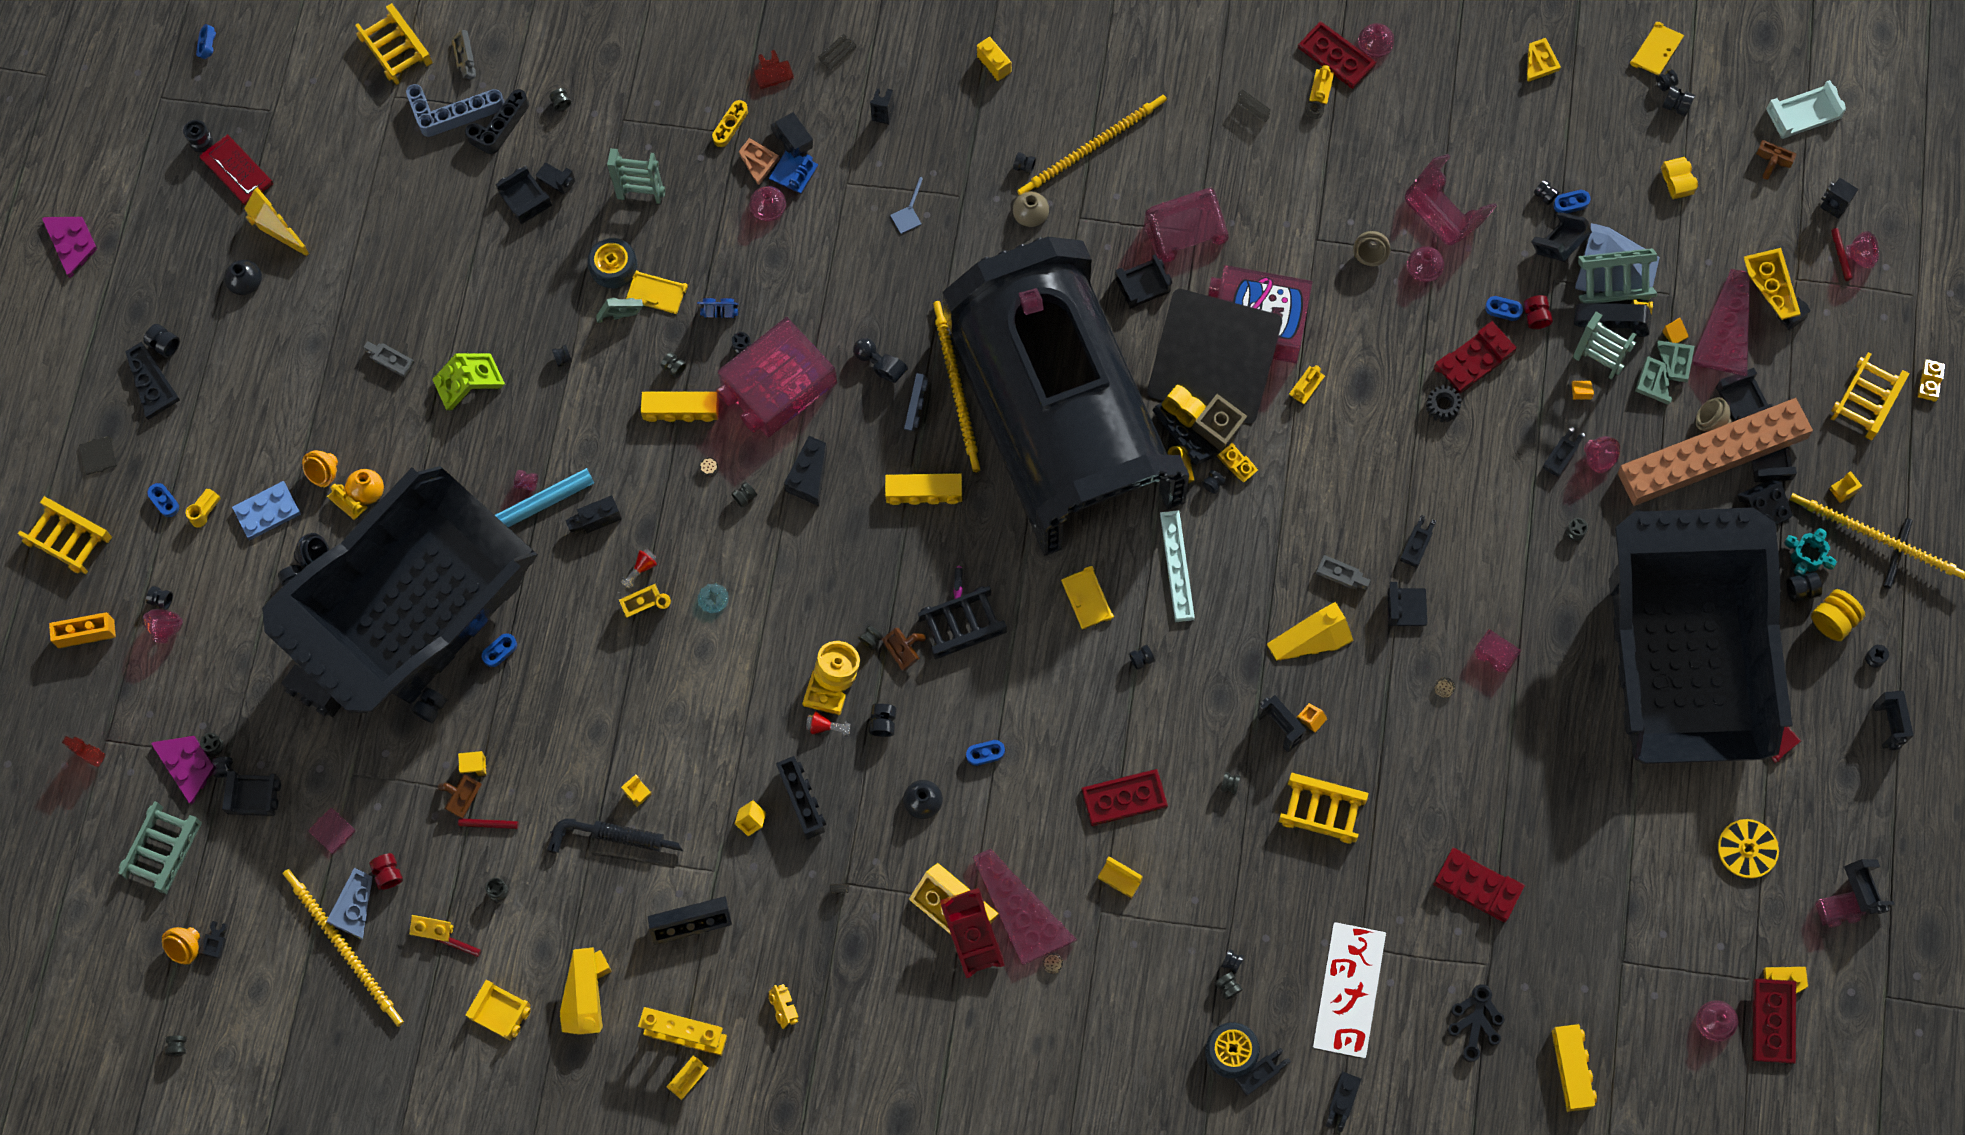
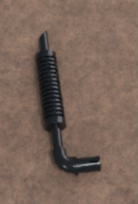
(612, 833)

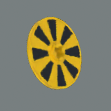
(1745, 833)

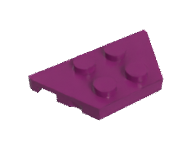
(70, 240)
(186, 763)

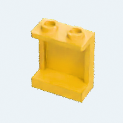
(498, 1010)

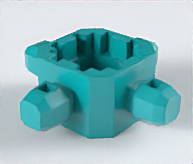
(1803, 563)

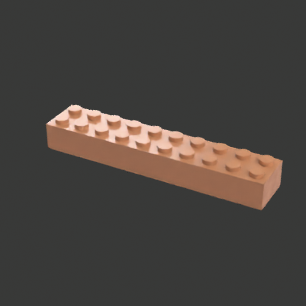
(1714, 451)

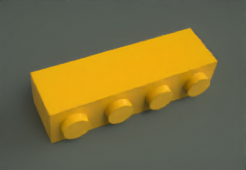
(679, 406)
(923, 488)
(1573, 1068)

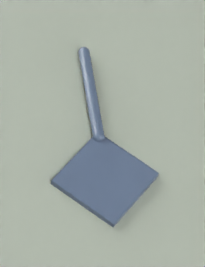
(906, 218)

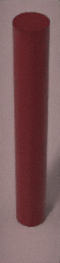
(1841, 254)
(488, 823)
(462, 946)

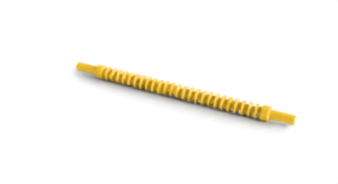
(1147, 109)
(971, 449)
(1865, 530)
(386, 1005)

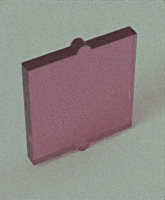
(331, 830)

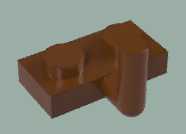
(1775, 155)
(901, 647)
(461, 795)

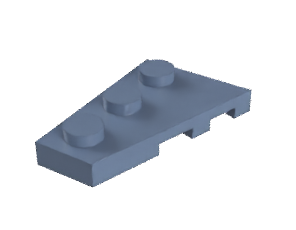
(916, 402)
(351, 907)

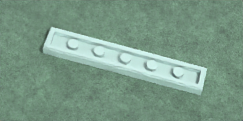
(1177, 566)

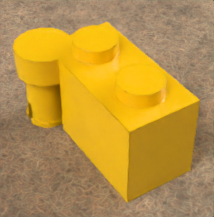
(644, 599)

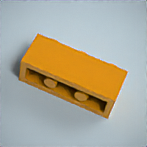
(82, 630)

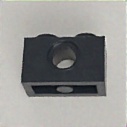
(1838, 197)

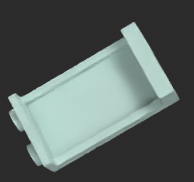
(1806, 110)

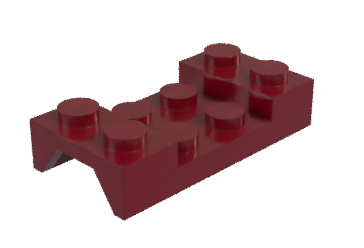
(1476, 357)
(1478, 885)
(972, 932)

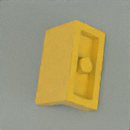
(1120, 877)

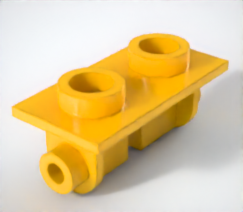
(1321, 85)
(1307, 384)
(345, 502)
(430, 928)
(784, 1014)
(687, 1077)

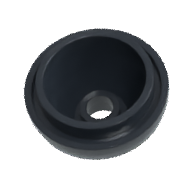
(244, 282)
(310, 548)
(925, 807)

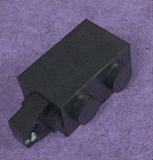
(594, 516)

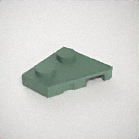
(619, 308)
(1677, 359)
(1654, 381)

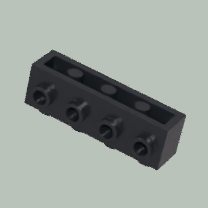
(799, 794)
(689, 920)

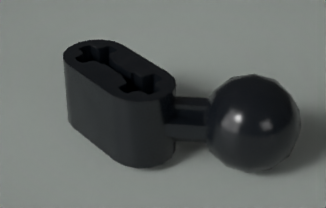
(885, 366)

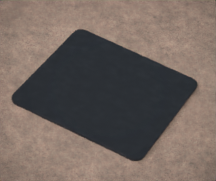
(1215, 350)

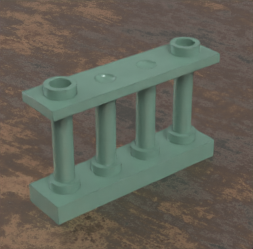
(622, 182)
(1608, 261)
(1588, 341)
(171, 862)

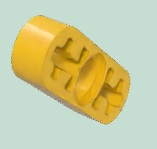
(730, 131)

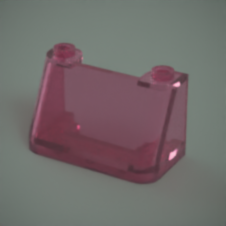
(1185, 223)

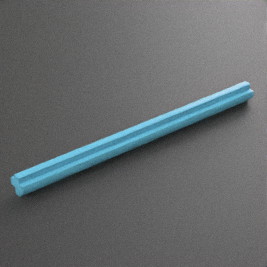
(545, 498)

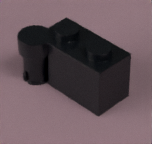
(792, 134)

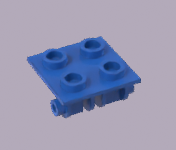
(794, 172)
(710, 303)

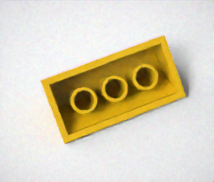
(939, 885)

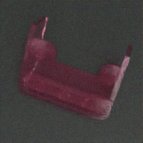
(1436, 208)

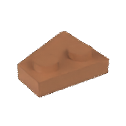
(758, 159)

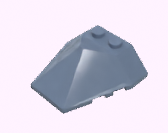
(1606, 240)

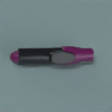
(958, 582)

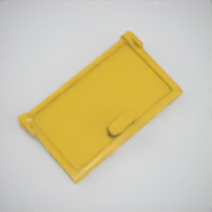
(1653, 52)
(657, 290)
(1086, 592)

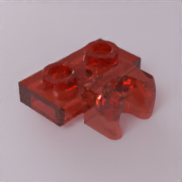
(772, 71)
(87, 752)

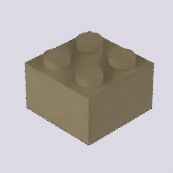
(1219, 422)

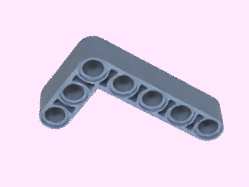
(452, 111)

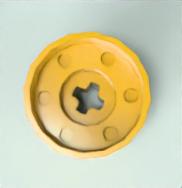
(1838, 615)

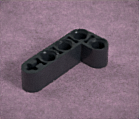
(517, 104)
(1616, 316)

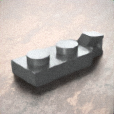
(464, 55)
(389, 358)
(1342, 573)

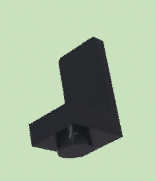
(555, 178)

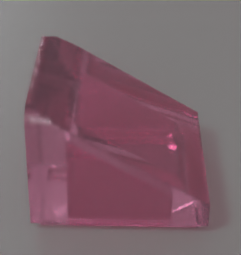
(1031, 301)

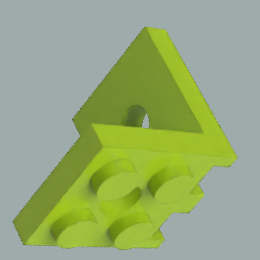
(465, 375)

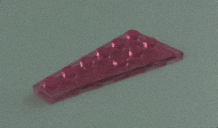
(1726, 335)
(1026, 919)

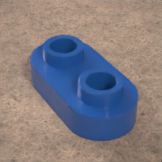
(205, 41)
(1570, 201)
(1504, 307)
(164, 500)
(497, 648)
(984, 750)

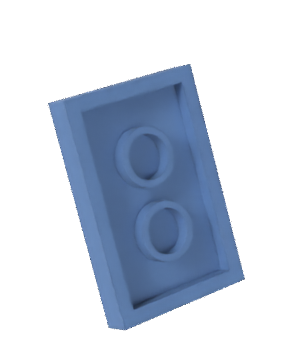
(266, 510)

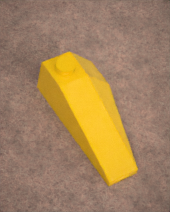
(266, 219)
(1773, 280)
(1315, 634)
(581, 1002)

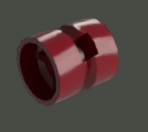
(1538, 312)
(386, 873)

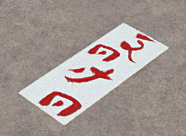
(1349, 990)

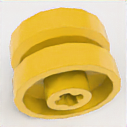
(836, 666)

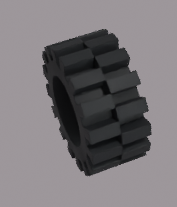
(1441, 413)

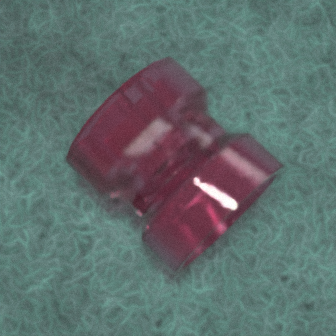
(525, 480)

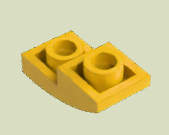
(1930, 380)
(1237, 463)

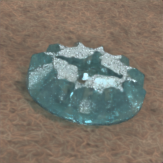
(721, 599)

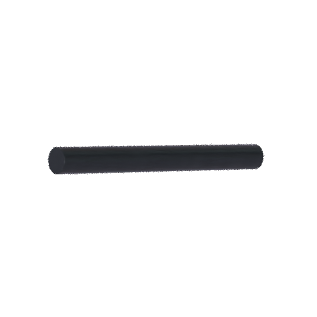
(1897, 555)

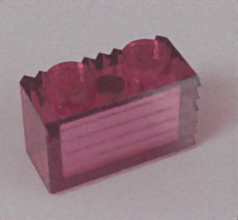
(1497, 651)
(1839, 909)

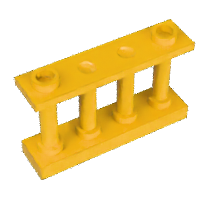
(401, 30)
(1880, 411)
(66, 517)
(1336, 793)
(682, 1031)

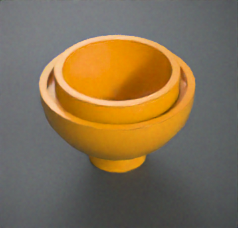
(320, 467)
(367, 491)
(181, 944)

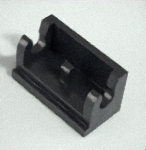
(882, 107)

